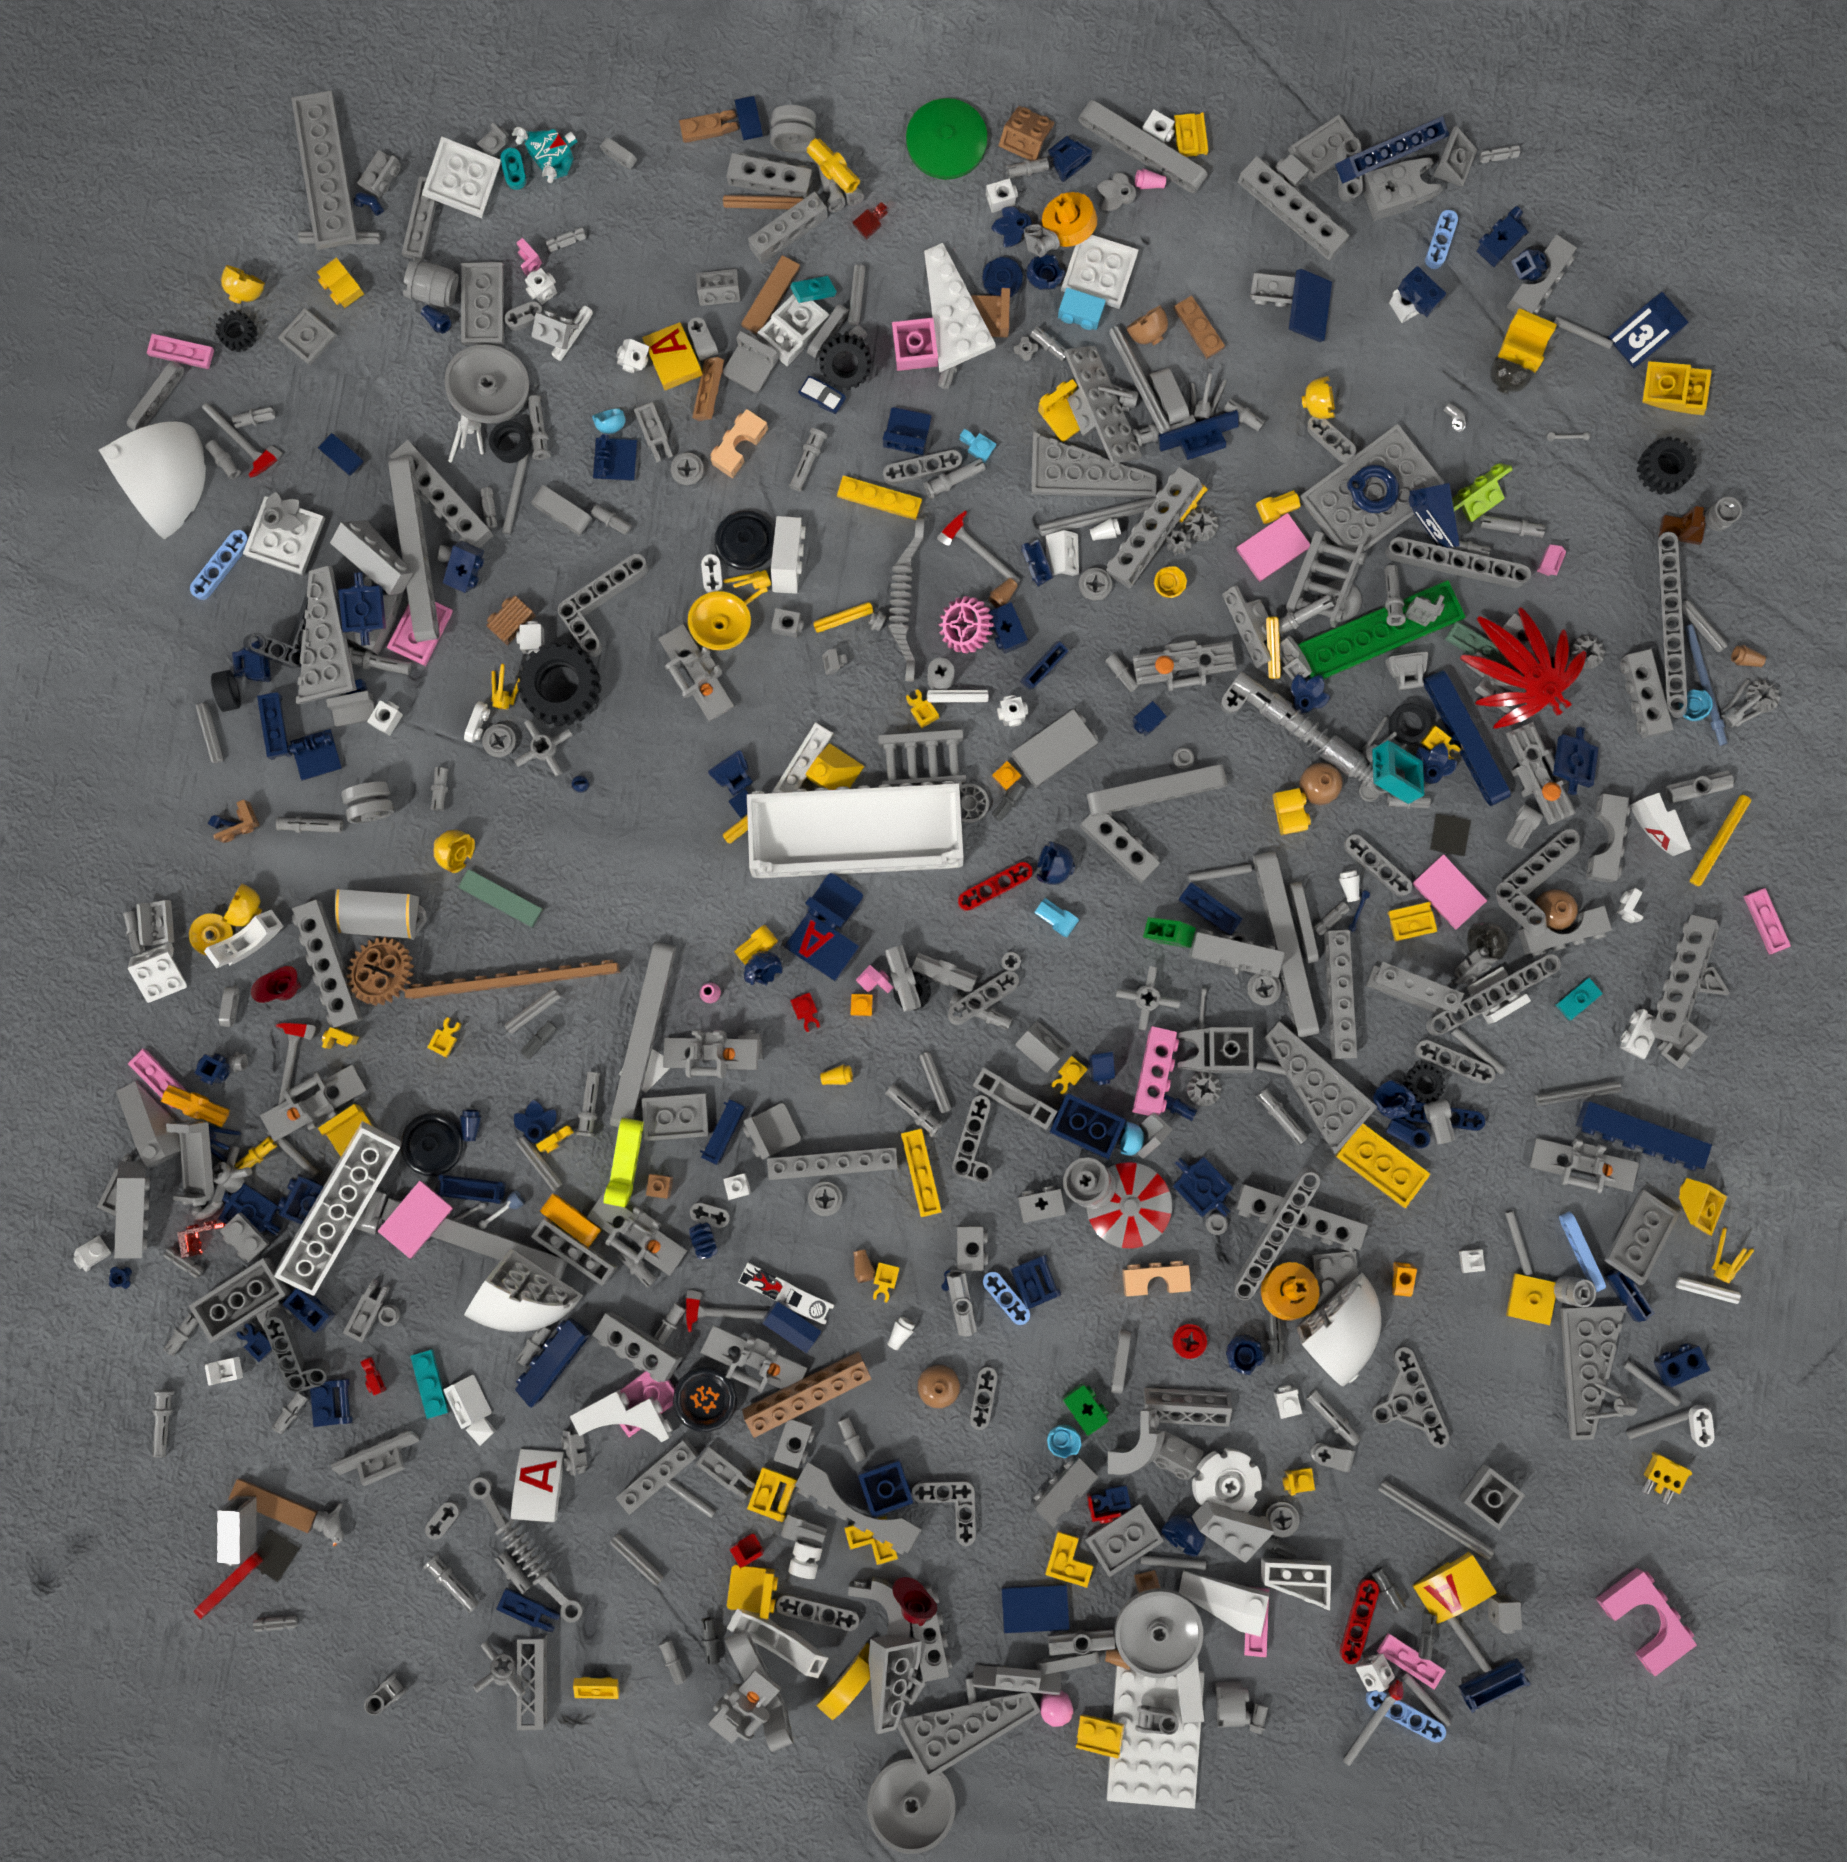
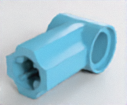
(1061, 920)

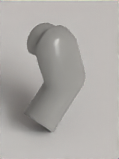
(1457, 417)
(209, 1210)

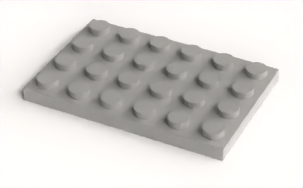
(1341, 517)

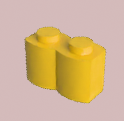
(340, 283)
(1291, 812)

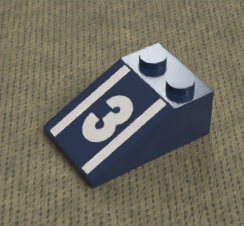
(1648, 330)
(1436, 513)

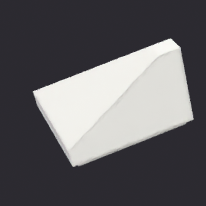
(481, 1431)

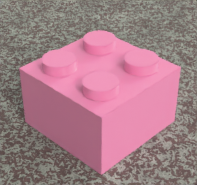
(915, 344)

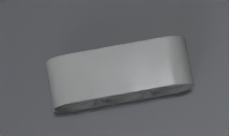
(1357, 183)
(1168, 395)
(561, 510)

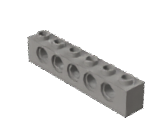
(1295, 219)
(478, 533)
(1129, 573)
(1340, 995)
(350, 1012)
(1674, 1030)
(832, 1163)
(1354, 1230)

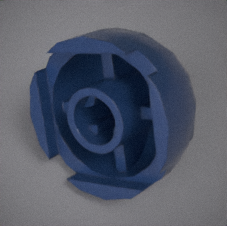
(1055, 864)
(1184, 1532)

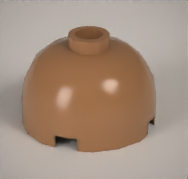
(1149, 327)
(1321, 783)
(1558, 907)
(938, 1386)

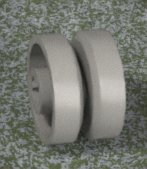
(792, 128)
(367, 802)
(1091, 1172)

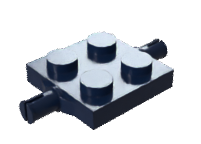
(362, 609)
(1575, 760)
(1202, 1186)
(253, 1206)

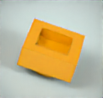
(1006, 775)
(861, 1004)

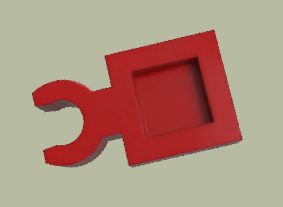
(805, 1008)
(374, 1380)

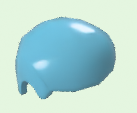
(609, 421)
(1698, 705)
(1132, 1139)
(1064, 1441)

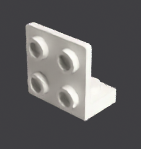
(156, 973)
(1504, 1008)

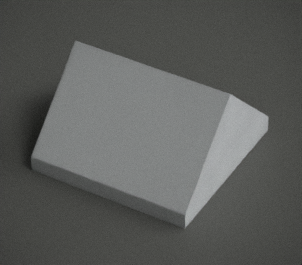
(1455, 158)

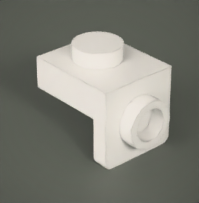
(1628, 902)
(91, 1253)
(223, 1371)

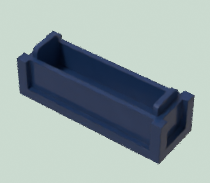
(273, 725)
(723, 1132)
(471, 1189)
(1493, 1684)

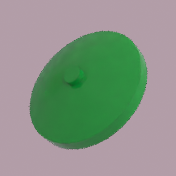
(946, 138)

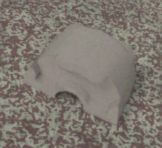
(1680, 1053)
(1231, 1704)

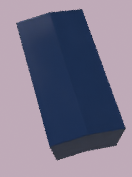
(1041, 662)
(1629, 1295)
(791, 1326)

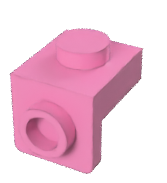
(871, 977)

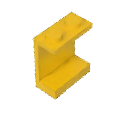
(1526, 340)
(343, 1127)

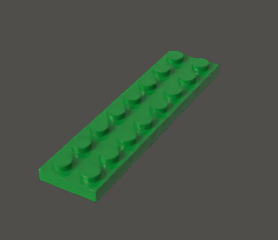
(1373, 636)

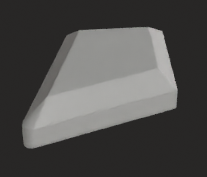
(1713, 983)

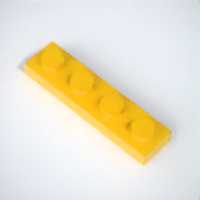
(879, 497)
(921, 1173)

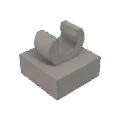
(833, 662)

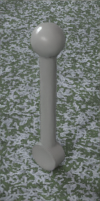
(1551, 436)
(1202, 1006)
(482, 1205)

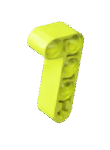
(624, 1163)

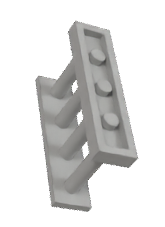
(1311, 564)
(931, 740)
(1414, 989)

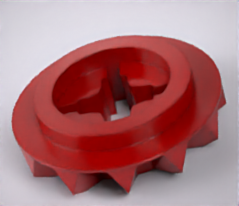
(1194, 1350)

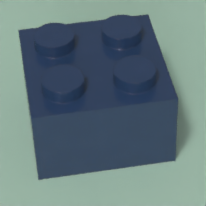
(885, 1487)

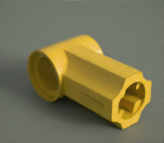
(1272, 508)
(760, 940)

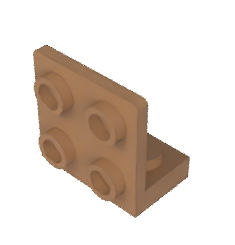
(1025, 133)
(995, 312)

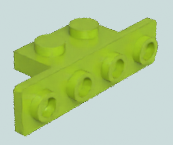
(1481, 494)

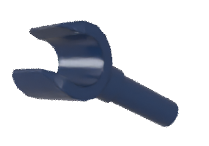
(1515, 213)
(216, 821)

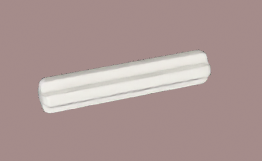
(581, 319)
(957, 696)
(1708, 1290)

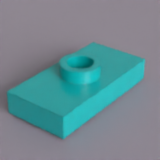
(813, 289)
(1579, 999)

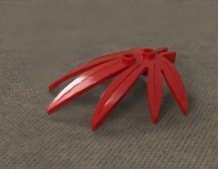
(1539, 680)

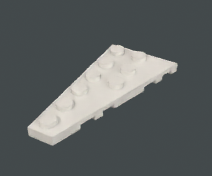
(957, 321)

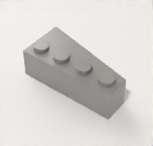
(372, 555)
(1236, 954)
(130, 1209)

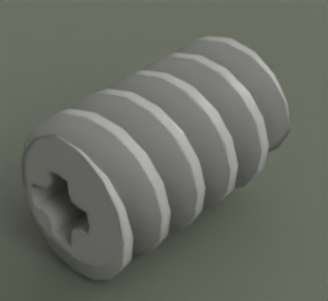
(943, 667)

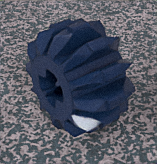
(703, 1241)

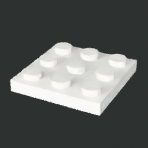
(461, 177)
(1101, 269)
(283, 548)

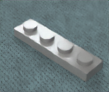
(419, 223)

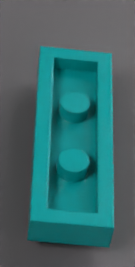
(429, 1384)

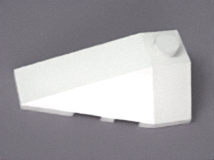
(1232, 1603)

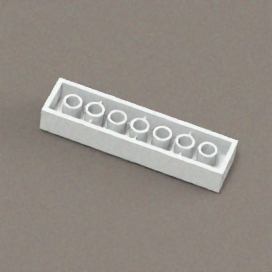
(337, 1208)

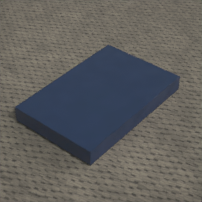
(1310, 305)
(1035, 1608)

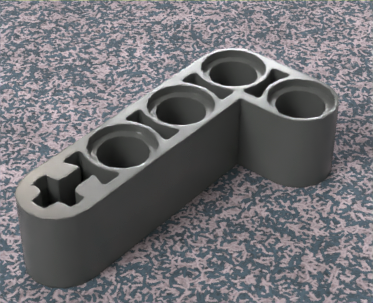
(291, 1349)

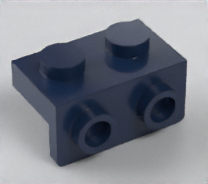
(1421, 291)

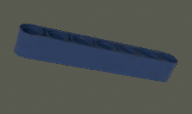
(1466, 738)

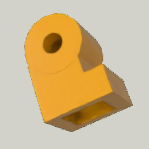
(1403, 1279)

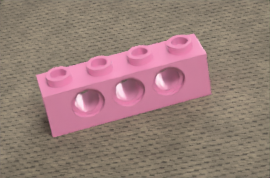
(1166, 1040)

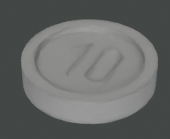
(1366, 794)

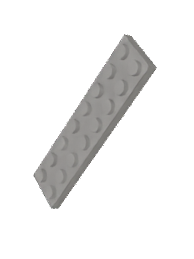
(324, 170)

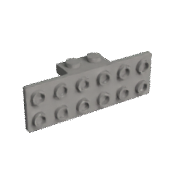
(1097, 408)

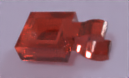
(869, 222)

